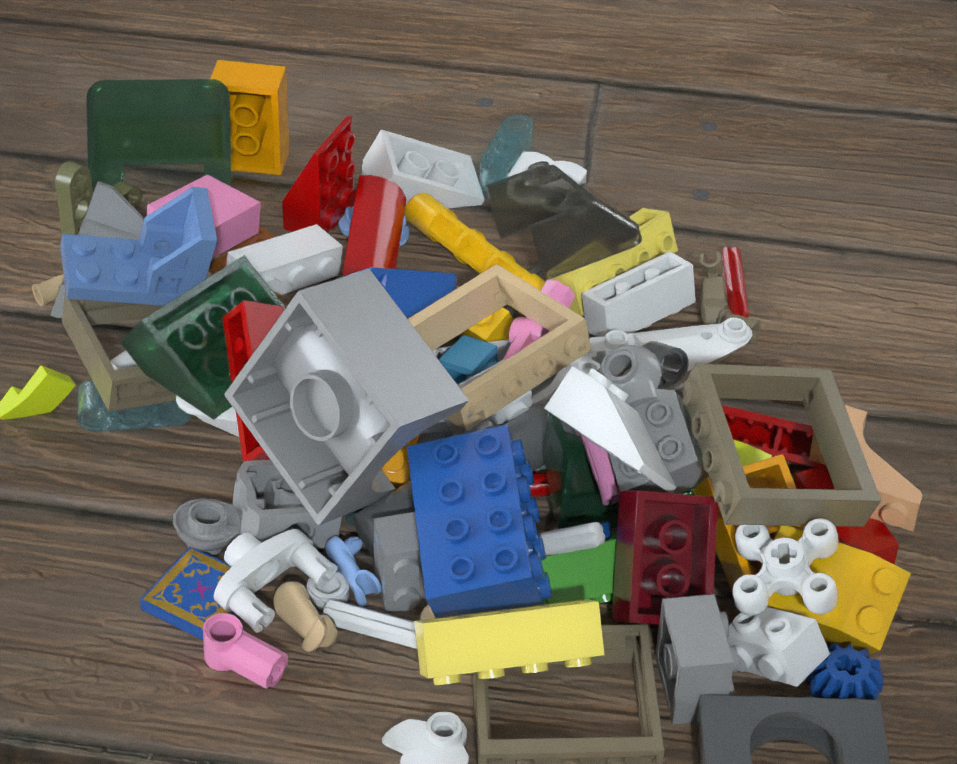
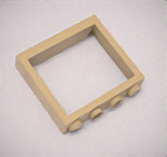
(522, 371)

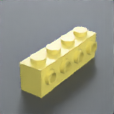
(656, 240)
(509, 639)

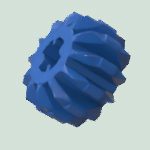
(846, 675)

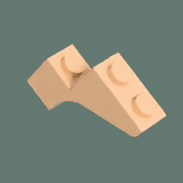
(898, 496)

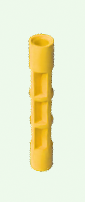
(466, 244)

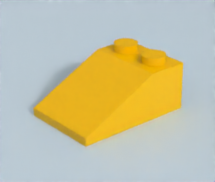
(866, 595)

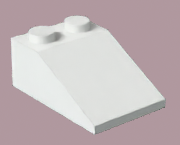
(424, 168)
(601, 415)

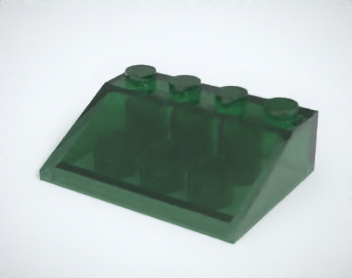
(186, 341)

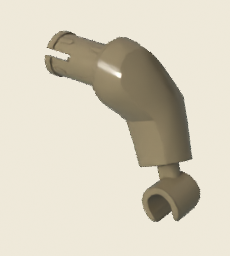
(714, 299)

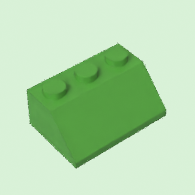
(583, 573)

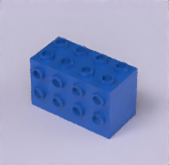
(477, 524)

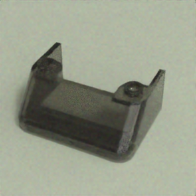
(565, 217)

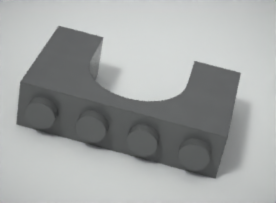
(838, 728)

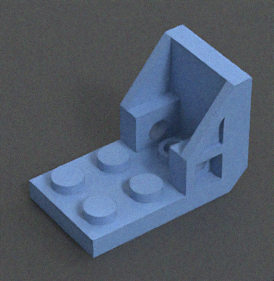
(144, 268)

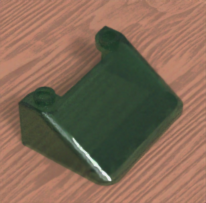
(158, 126)

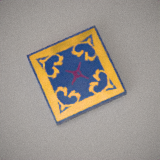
(187, 592)

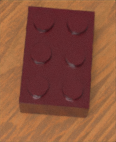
(662, 552)

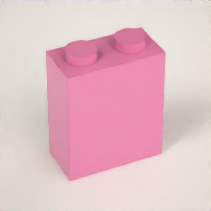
(233, 212)

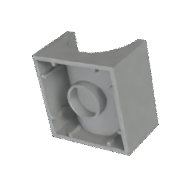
(341, 393)

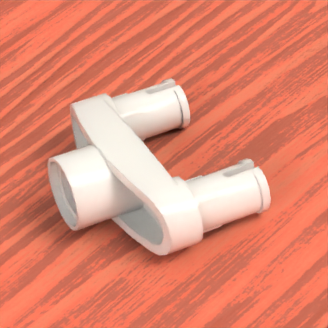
(259, 563)

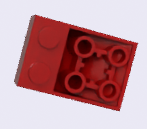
(324, 184)

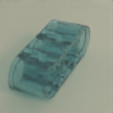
(505, 149)
(95, 417)

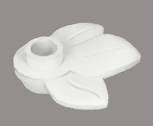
(422, 740)

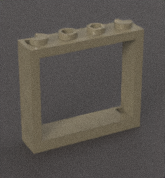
(120, 387)
(855, 490)
(619, 647)

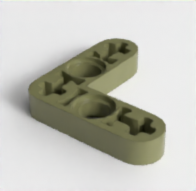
(75, 191)

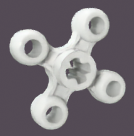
(786, 567)

